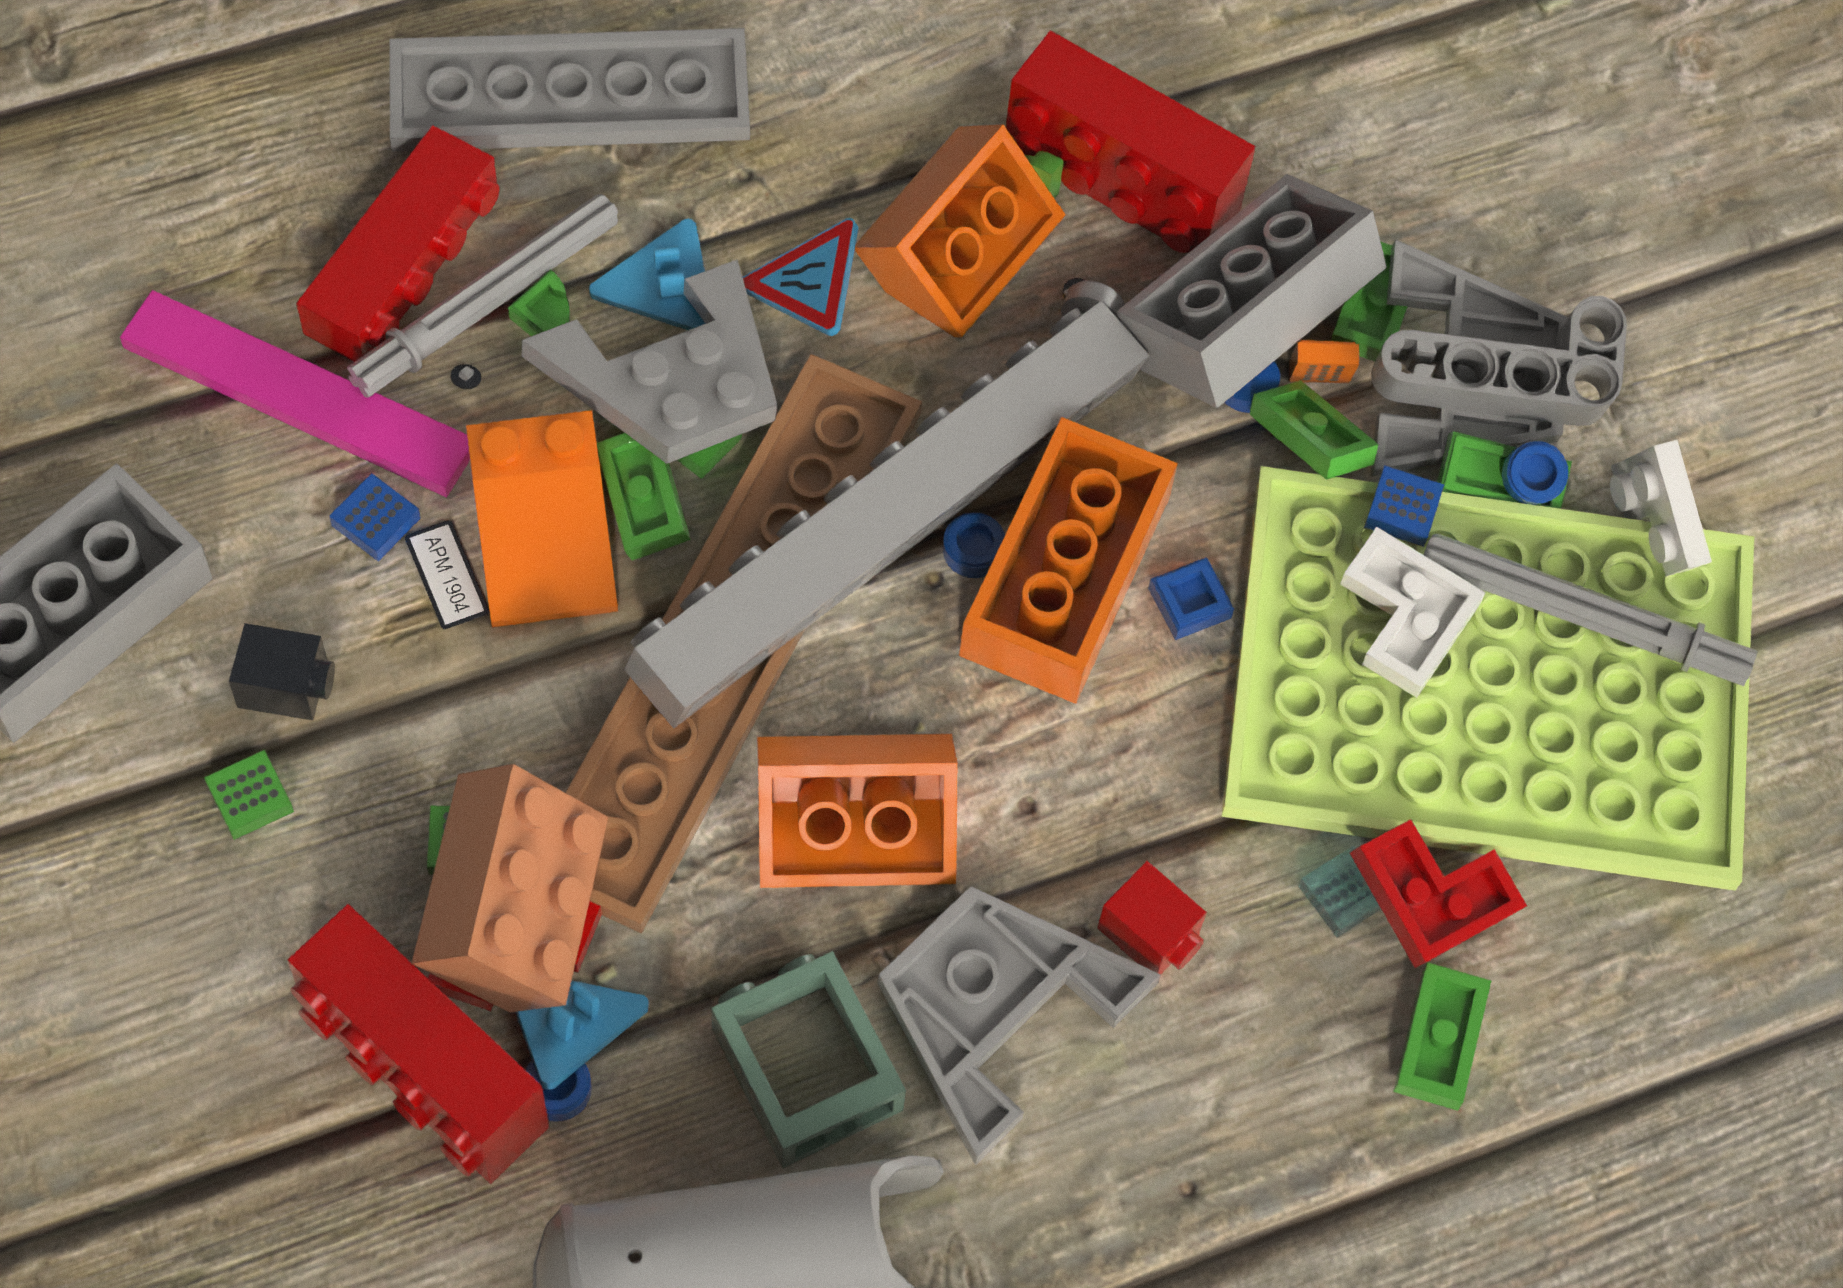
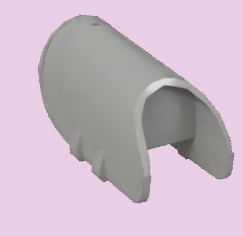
(742, 1234)

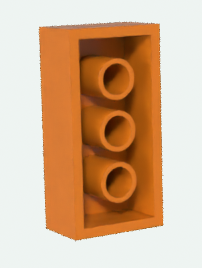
(1067, 560)

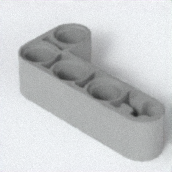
(1497, 361)

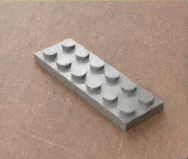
(571, 88)

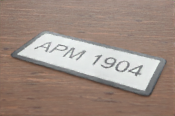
(446, 574)

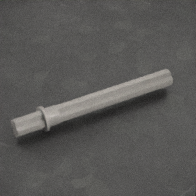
(416, 341)
(1594, 610)

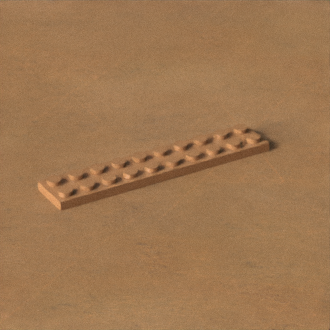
(664, 779)

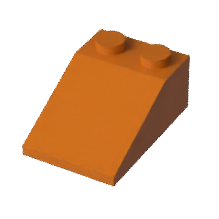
(542, 518)

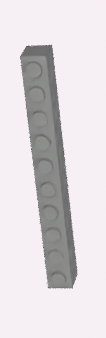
(882, 515)

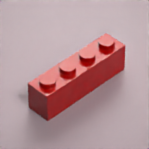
(399, 245)

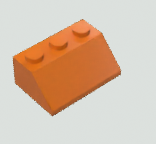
(961, 228)
(857, 810)

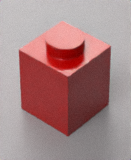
(1153, 921)

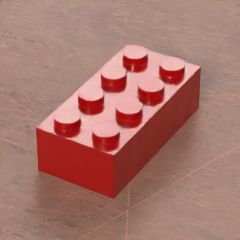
(1128, 144)
(417, 1045)

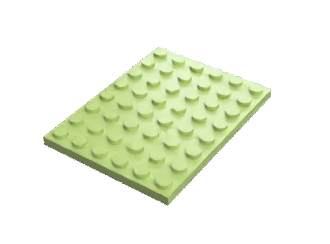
(1528, 726)

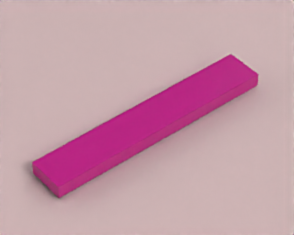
(297, 393)

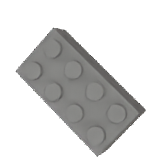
(1254, 289)
(87, 592)

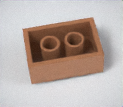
(510, 889)

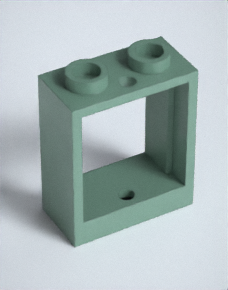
(836, 1116)

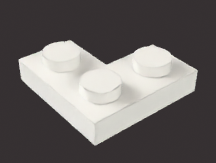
(1658, 489)
(1425, 605)

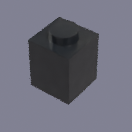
(280, 672)

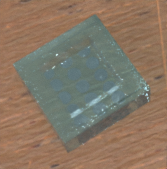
(1339, 893)

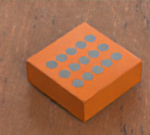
(1324, 361)

